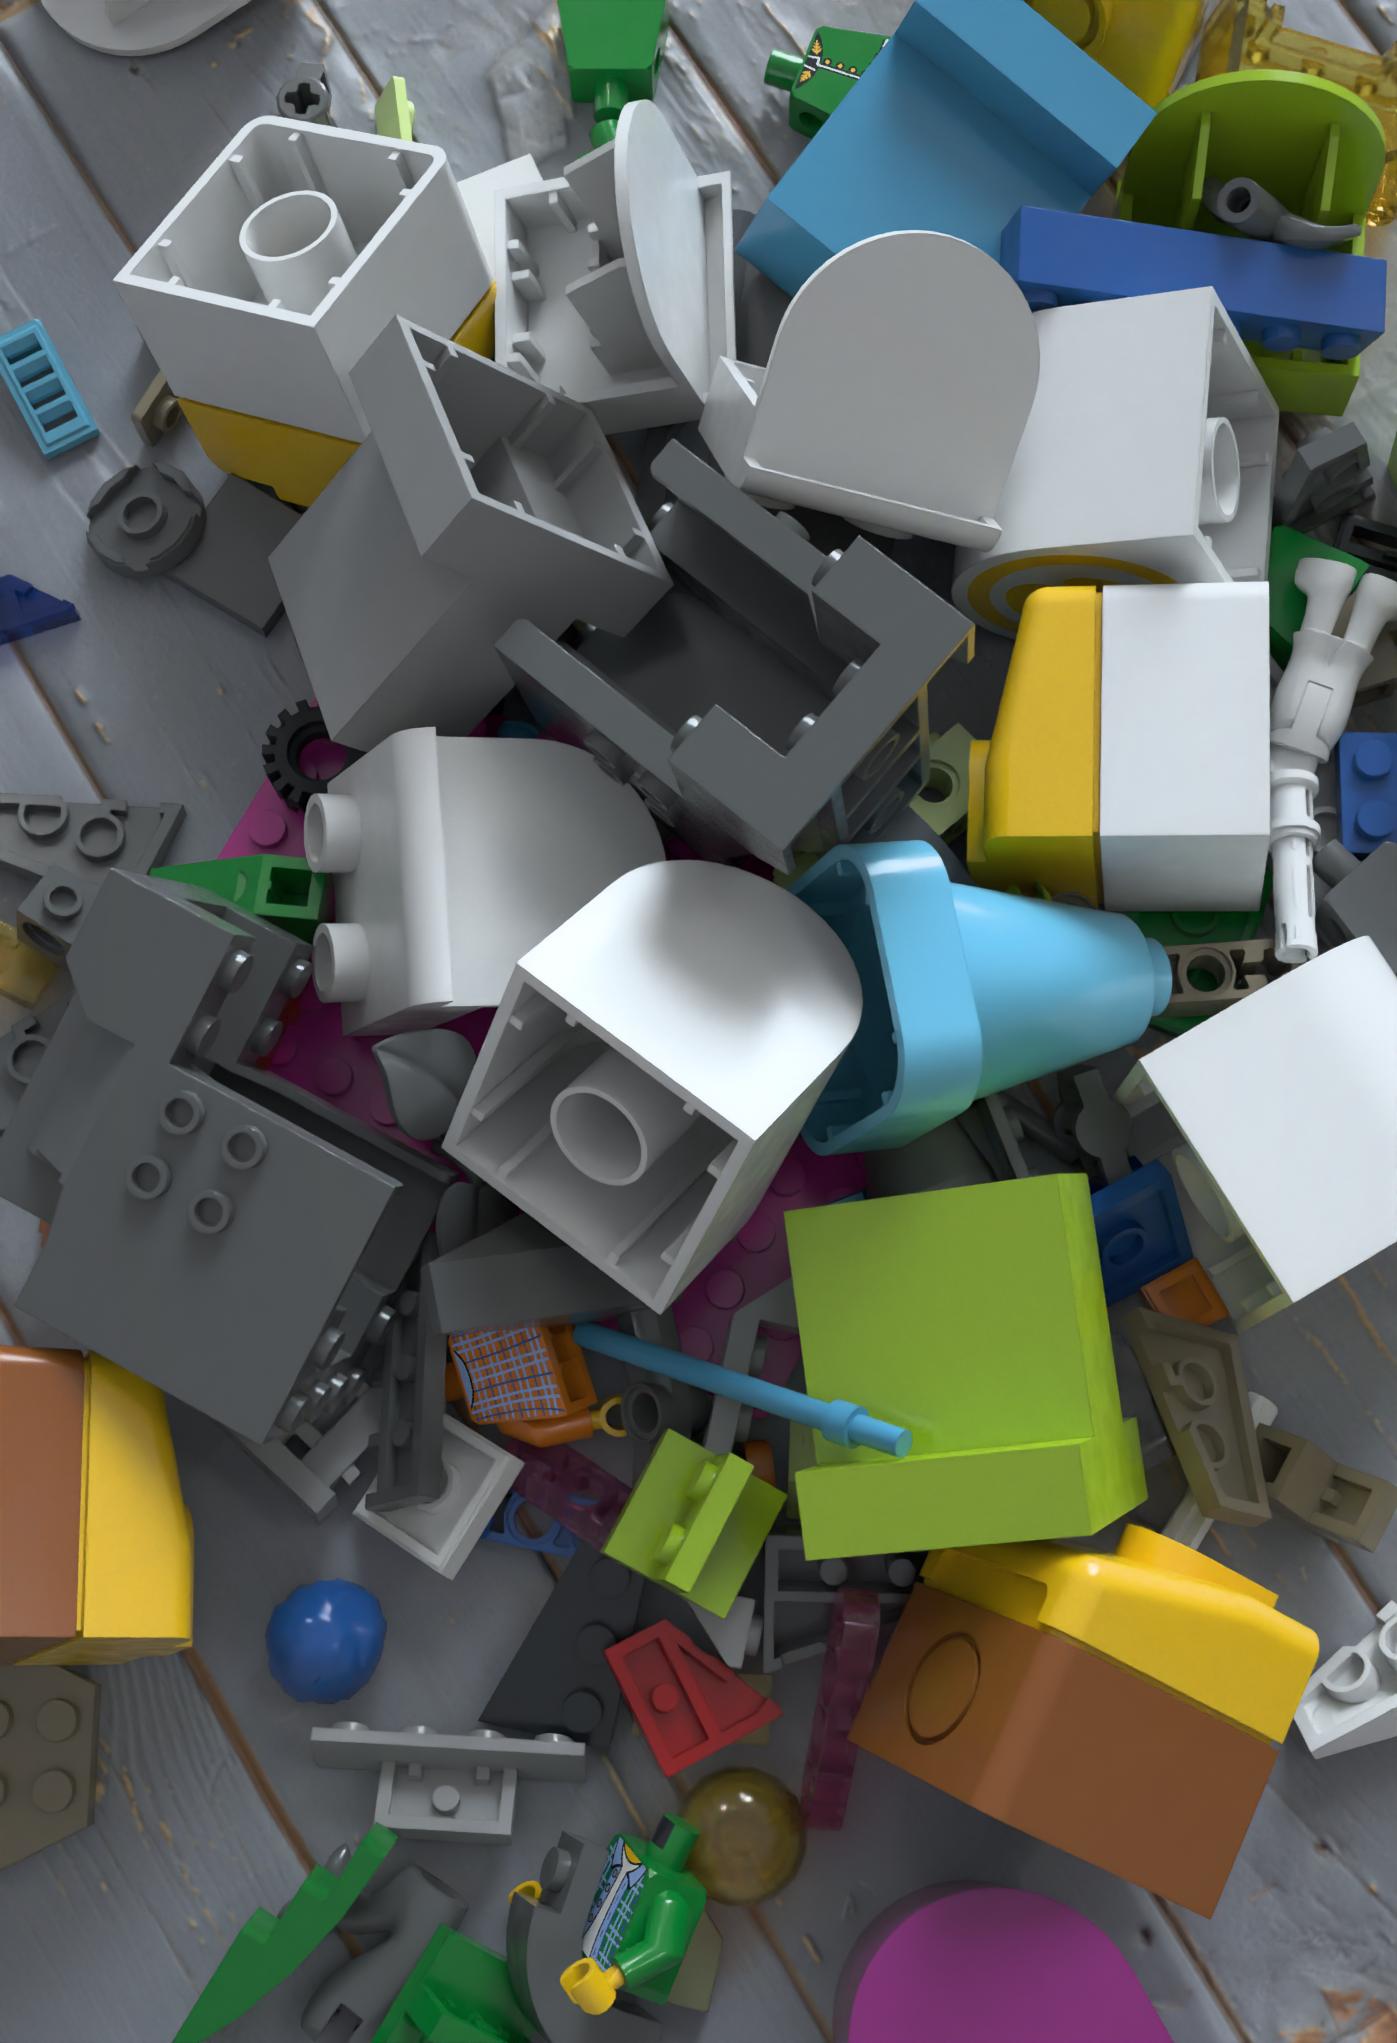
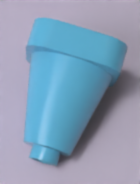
(964, 991)

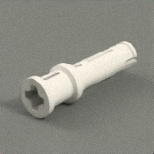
(1292, 844)

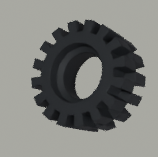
(285, 750)

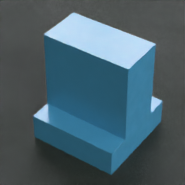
(950, 137)

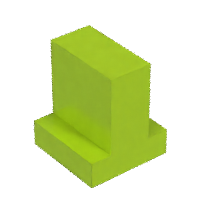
(986, 1340)

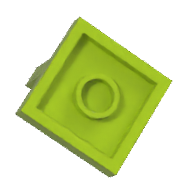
(694, 1522)

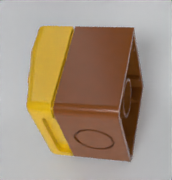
(89, 1514)
(1095, 1700)

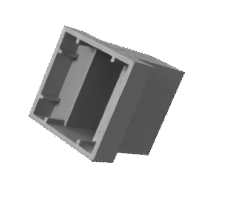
(448, 527)

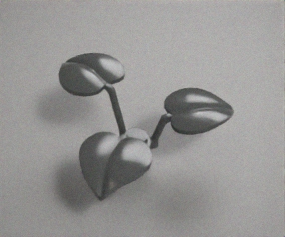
(423, 1087)

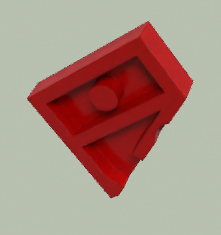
(683, 1697)

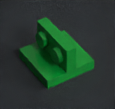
(456, 1996)

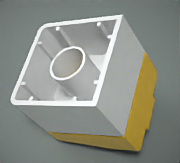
(287, 276)
(1130, 750)

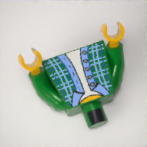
(637, 1918)

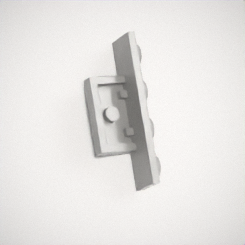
(449, 1783)

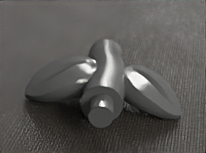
(1262, 217)

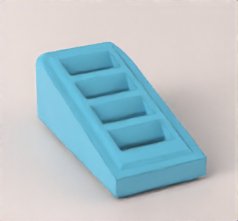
(27, 353)

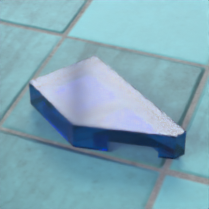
(30, 611)

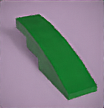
(274, 1947)

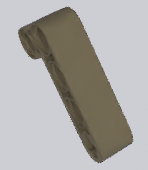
(1216, 958)

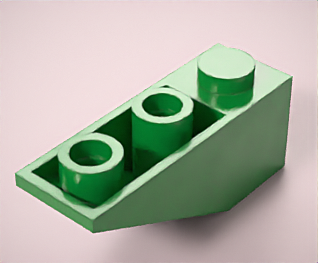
(267, 885)

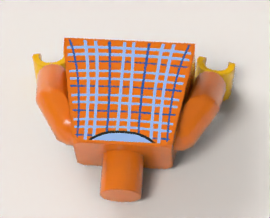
(528, 1384)

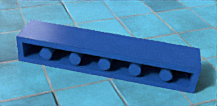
(1268, 289)

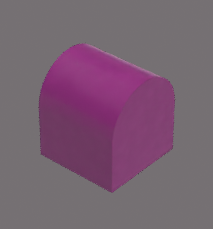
(988, 1969)

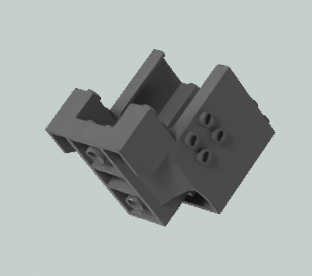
(765, 689)
(193, 1199)

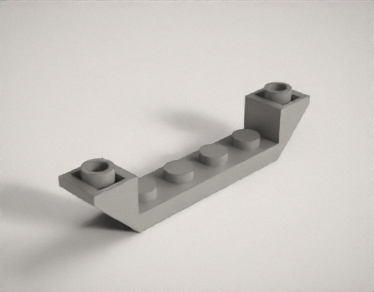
(730, 1422)

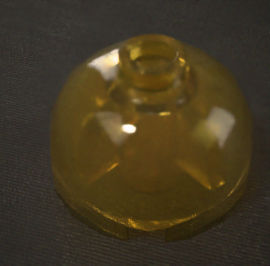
(748, 1836)

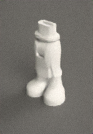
(1323, 668)

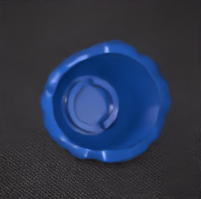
(325, 1641)

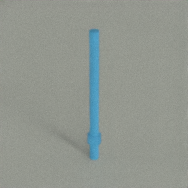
(838, 1421)

